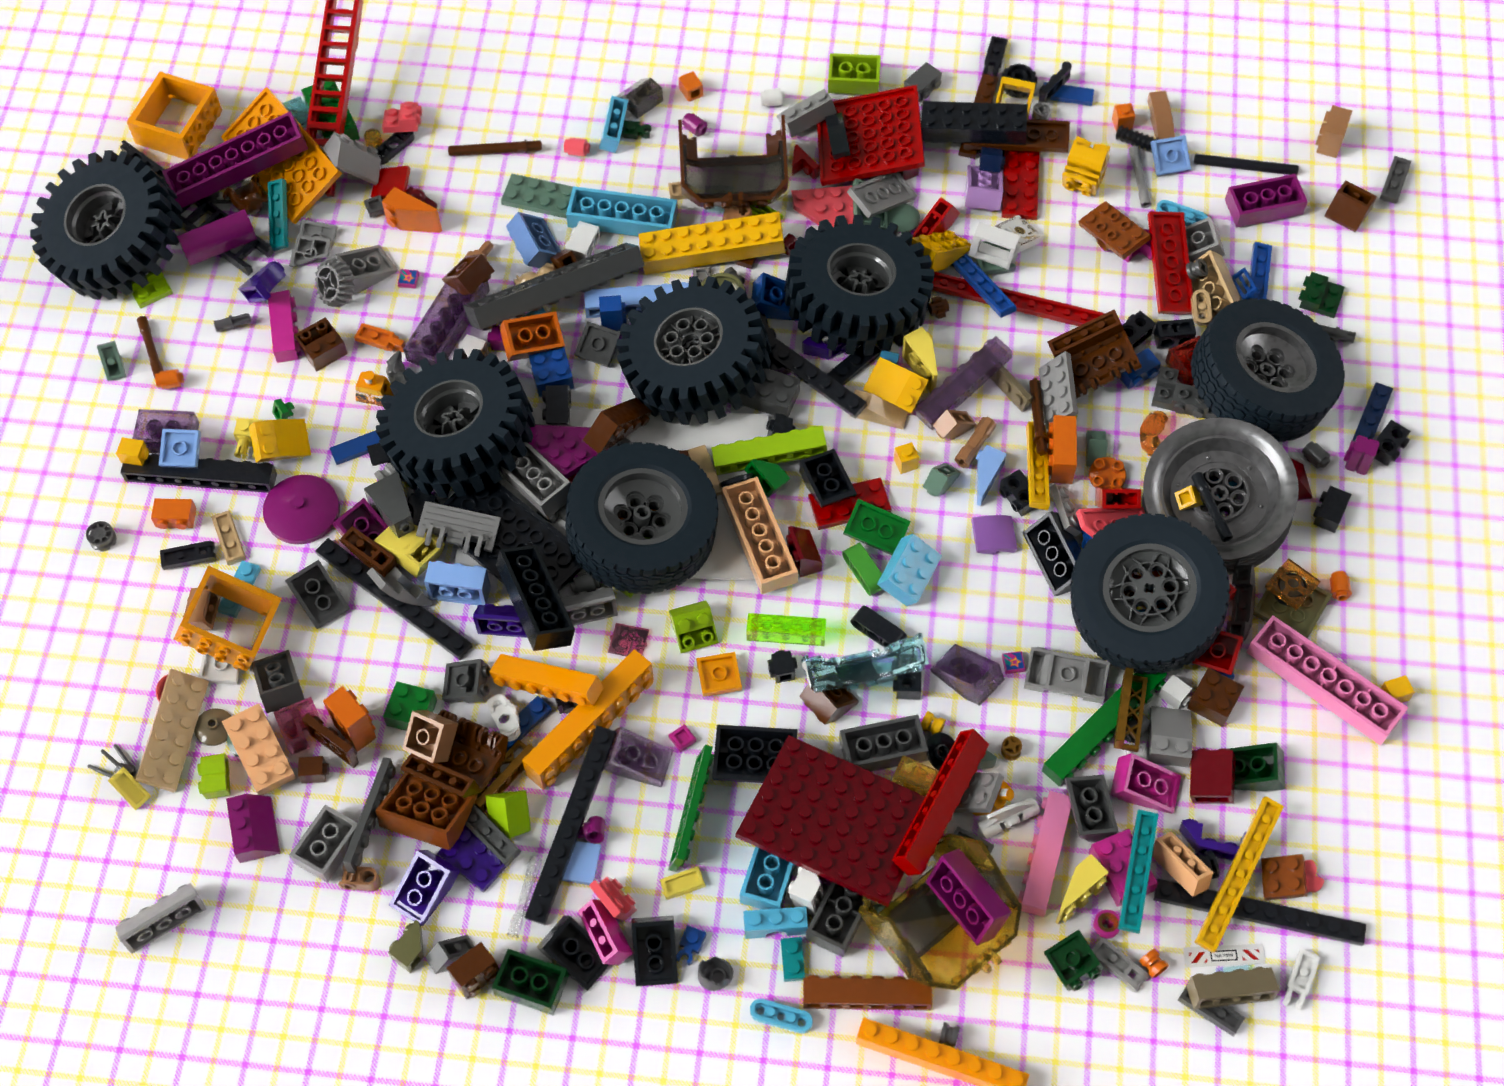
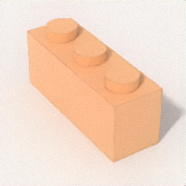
(1182, 864)

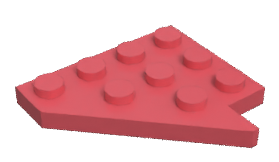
(824, 203)

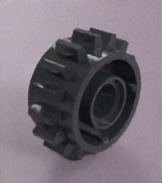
(1020, 72)

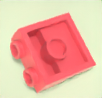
(403, 119)
(613, 898)

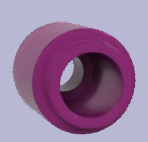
(694, 124)

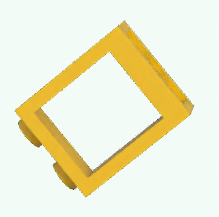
(1018, 85)

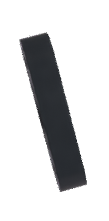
(392, 152)

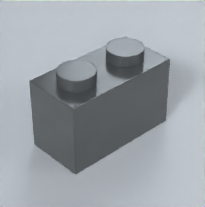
(926, 78)

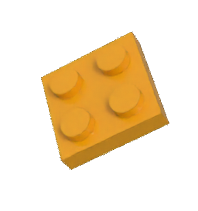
(719, 674)

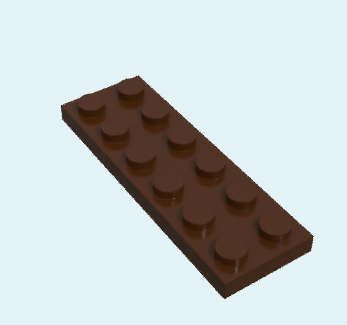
(1040, 137)

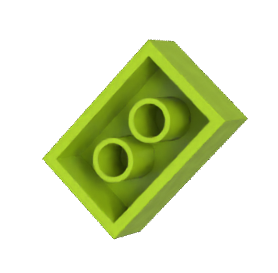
(854, 73)

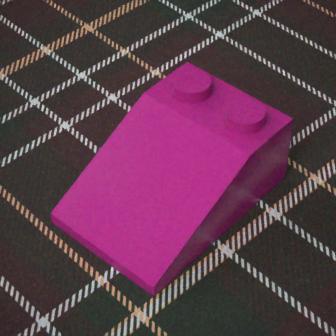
(1145, 784)

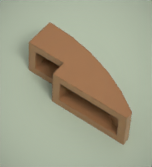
(1161, 114)

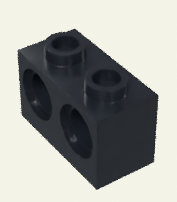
(1138, 328)
(1173, 332)
(1391, 443)
(1015, 495)
(913, 680)

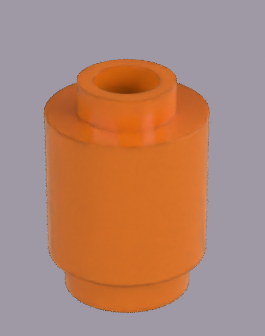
(169, 379)
(1340, 585)

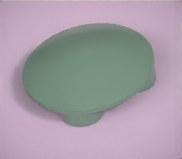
(905, 217)

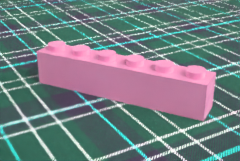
(1046, 853)

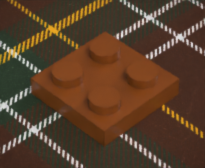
(1284, 877)

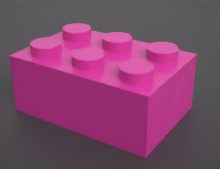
(1114, 856)

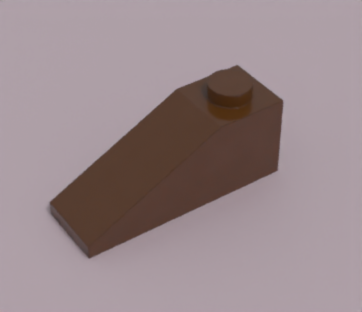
(368, 551)

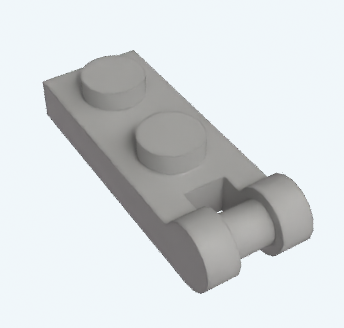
(1119, 964)

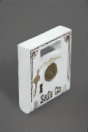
(1028, 234)

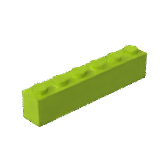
(773, 449)

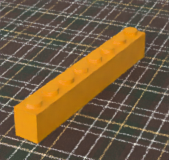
(937, 1056)

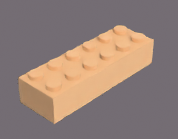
(759, 535)

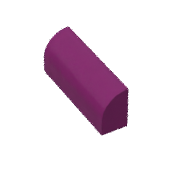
(217, 237)

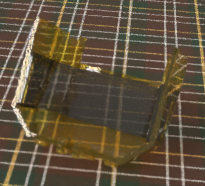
(928, 938)

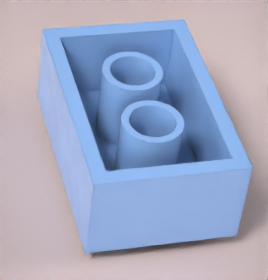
(457, 583)

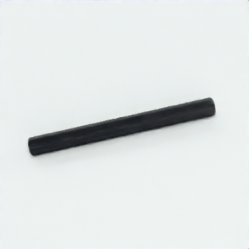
(1246, 164)

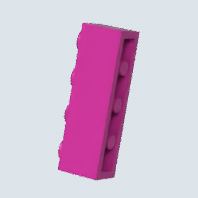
(283, 326)

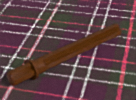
(490, 148)
(1040, 438)

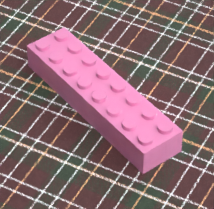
(1326, 680)

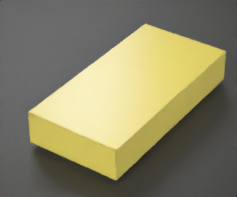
(129, 788)
(682, 883)

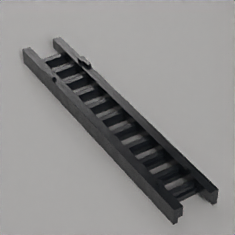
(205, 206)

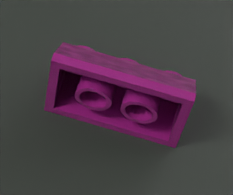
(252, 827)

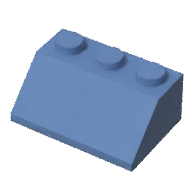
(532, 239)

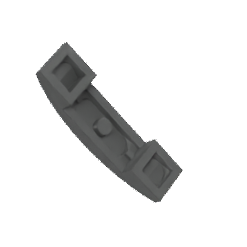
(1243, 602)

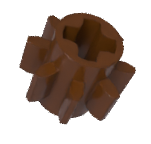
(938, 307)

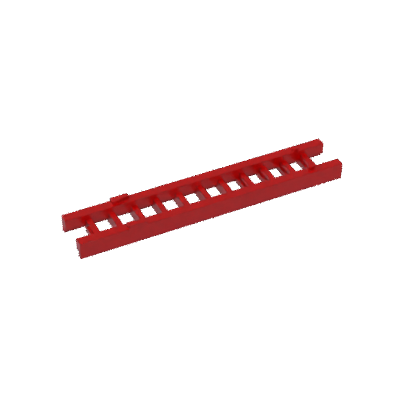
(320, 75)

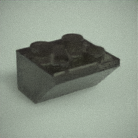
(642, 96)

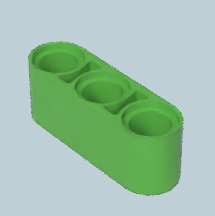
(863, 568)

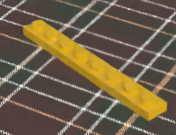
(1239, 874)

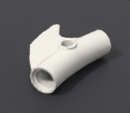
(1008, 817)

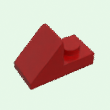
(803, 161)

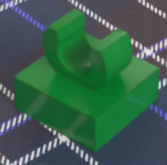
(282, 410)

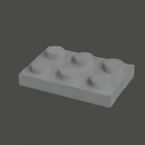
(981, 793)

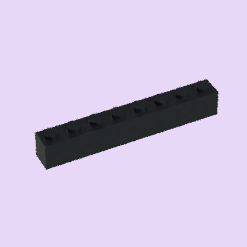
(210, 474)

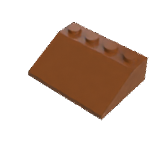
(424, 812)

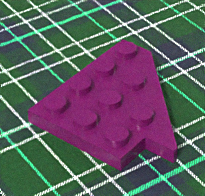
(563, 447)

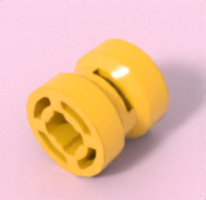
(936, 726)

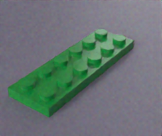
(690, 813)

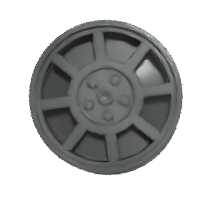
(101, 536)

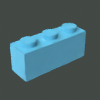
(613, 124)

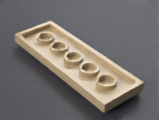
(172, 730)

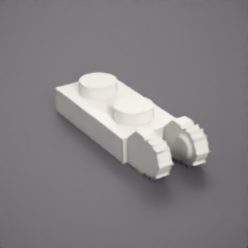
(1301, 977)

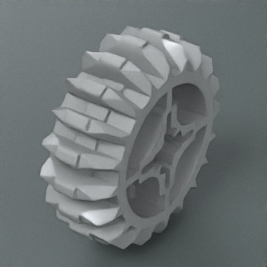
(334, 282)

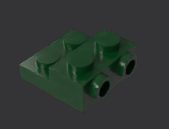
(1320, 295)
(1074, 961)

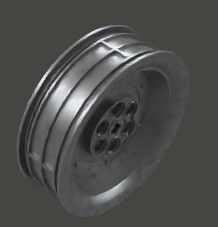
(1231, 453)

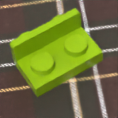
(154, 291)

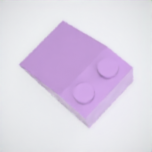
(983, 189)

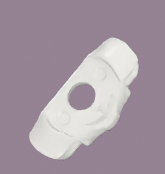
(499, 707)

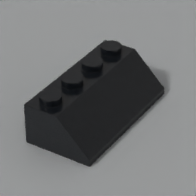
(1053, 550)

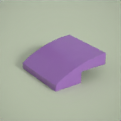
(994, 534)

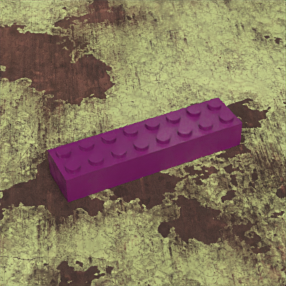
(235, 159)

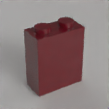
(1212, 776)

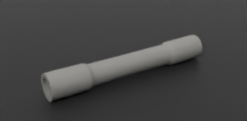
(1143, 193)

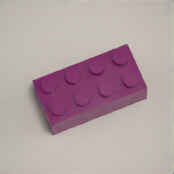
(1265, 200)
(968, 896)

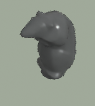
(396, 368)

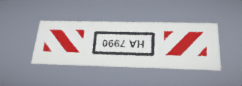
(1224, 956)

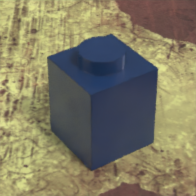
(991, 159)

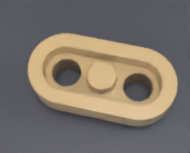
(1201, 308)

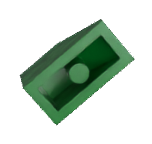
(770, 475)

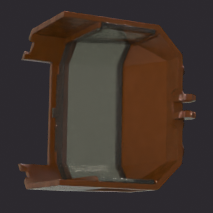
(734, 178)

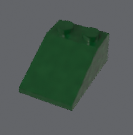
(1259, 767)

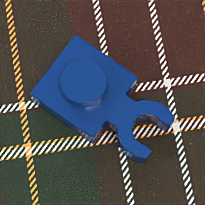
(691, 942)

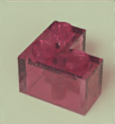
(292, 725)

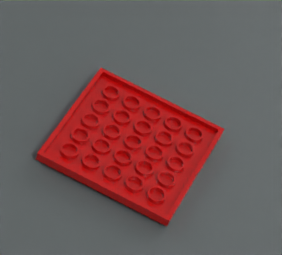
(881, 136)

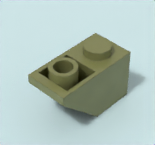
(409, 948)

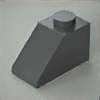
(447, 952)

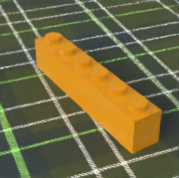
(546, 680)

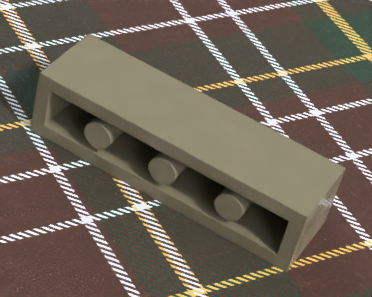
(1232, 987)

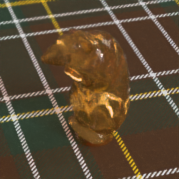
(1150, 430)

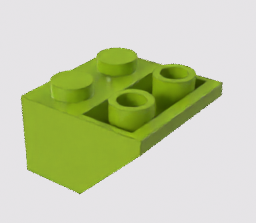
(693, 626)

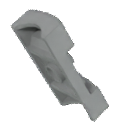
(1067, 674)

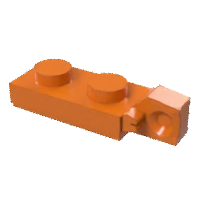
(379, 338)

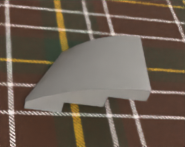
(313, 242)
(399, 587)

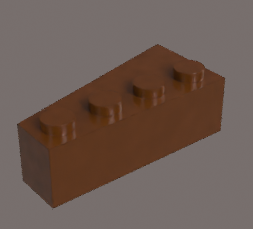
(617, 423)

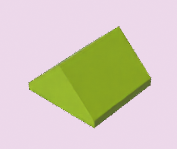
(509, 812)

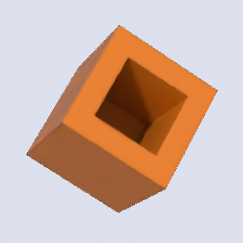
(690, 86)
(1123, 115)

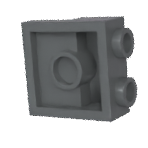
(466, 681)

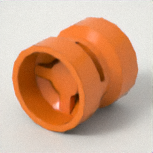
(1153, 963)

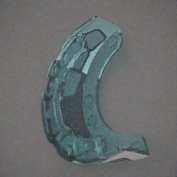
(866, 667)

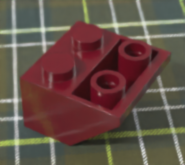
(803, 551)

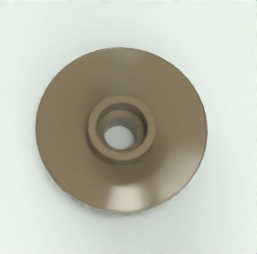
(214, 734)

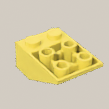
(410, 550)
(1086, 881)

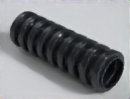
(1134, 137)

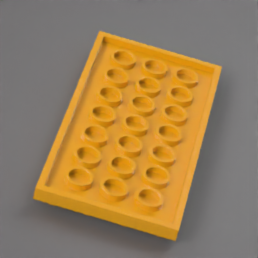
(306, 174)

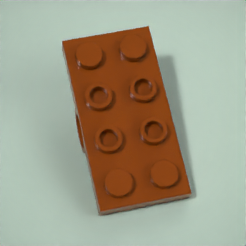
(1114, 230)

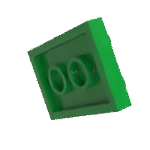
(876, 527)

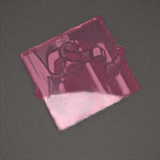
(627, 638)

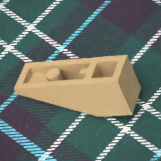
(881, 411)

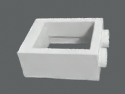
(991, 253)

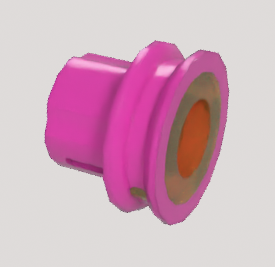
(1112, 923)

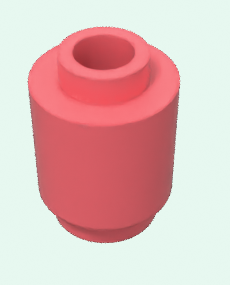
(576, 146)

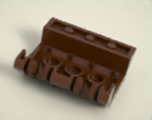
(1097, 351)
(471, 762)

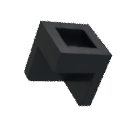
(377, 455)

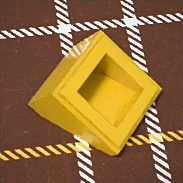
(1188, 498)

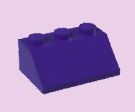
(498, 621)

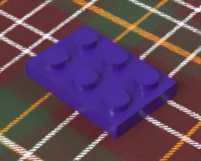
(473, 860)

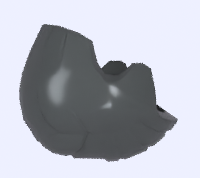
(714, 973)

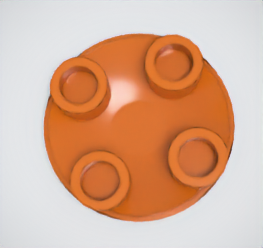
(1107, 472)

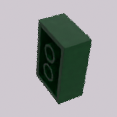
(530, 982)

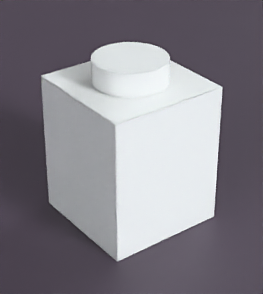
(1175, 692)

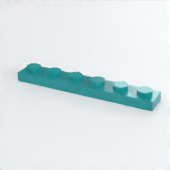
(1138, 871)

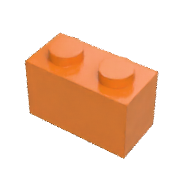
(173, 513)

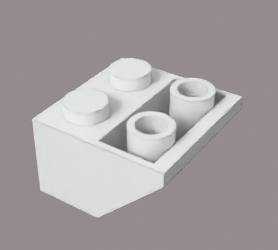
(806, 891)

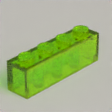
(786, 629)

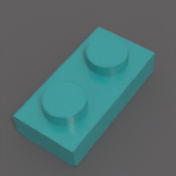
(792, 959)

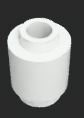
(772, 97)

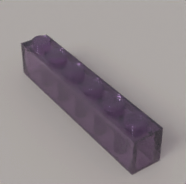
(964, 381)

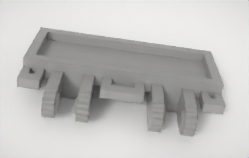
(458, 526)

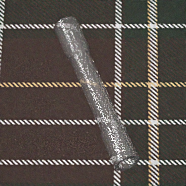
(518, 917)

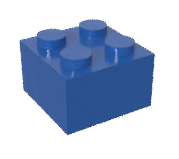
(550, 369)

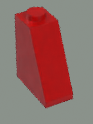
(1117, 498)

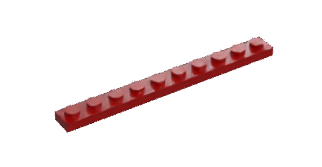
(1025, 303)

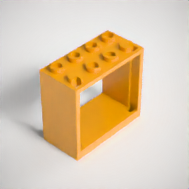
(153, 105)
(240, 593)

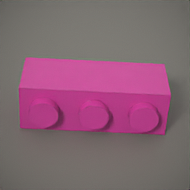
(605, 933)

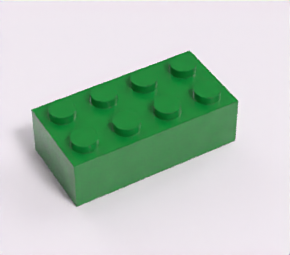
(350, 126)

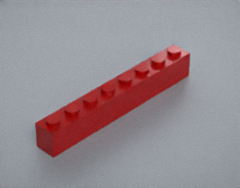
(940, 802)

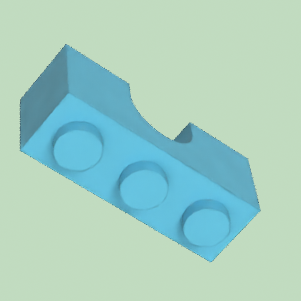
(788, 920)

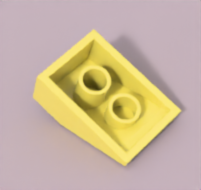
(920, 355)

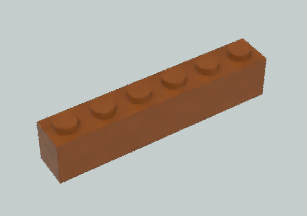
(865, 993)

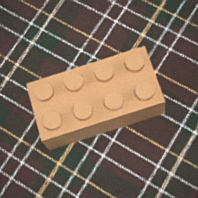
(259, 749)

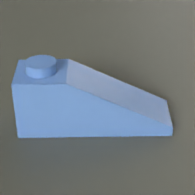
(988, 468)

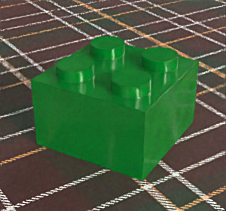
(404, 700)

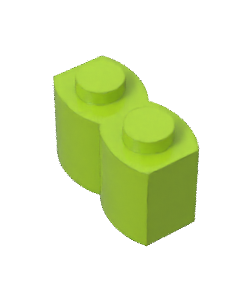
(214, 776)

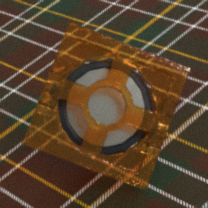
(1291, 587)

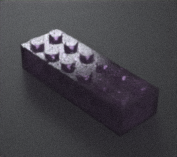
(441, 325)

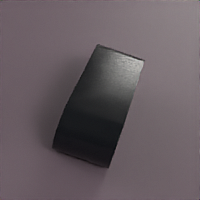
(876, 627)

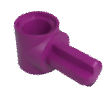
(593, 830)

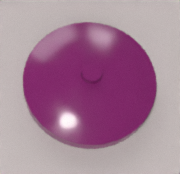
(301, 509)

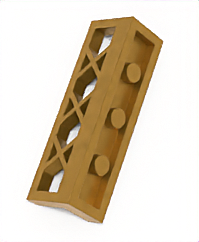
(1124, 707)
(505, 778)

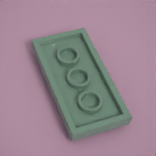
(537, 195)

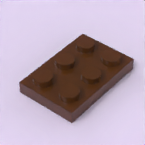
(330, 739)

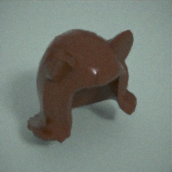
(248, 197)

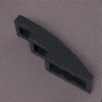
(837, 136)

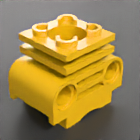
(1085, 167)

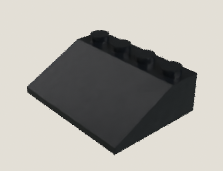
(747, 752)

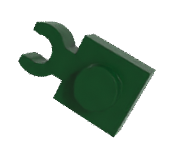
(632, 130)

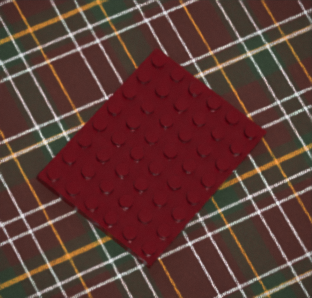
(832, 819)

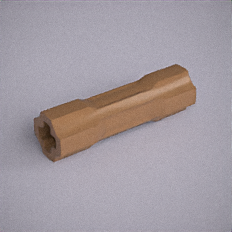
(968, 452)

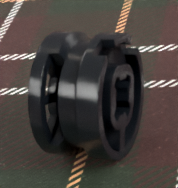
(1210, 861)

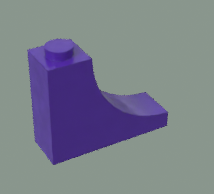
(261, 284)

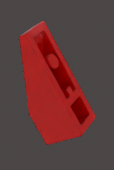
(938, 219)

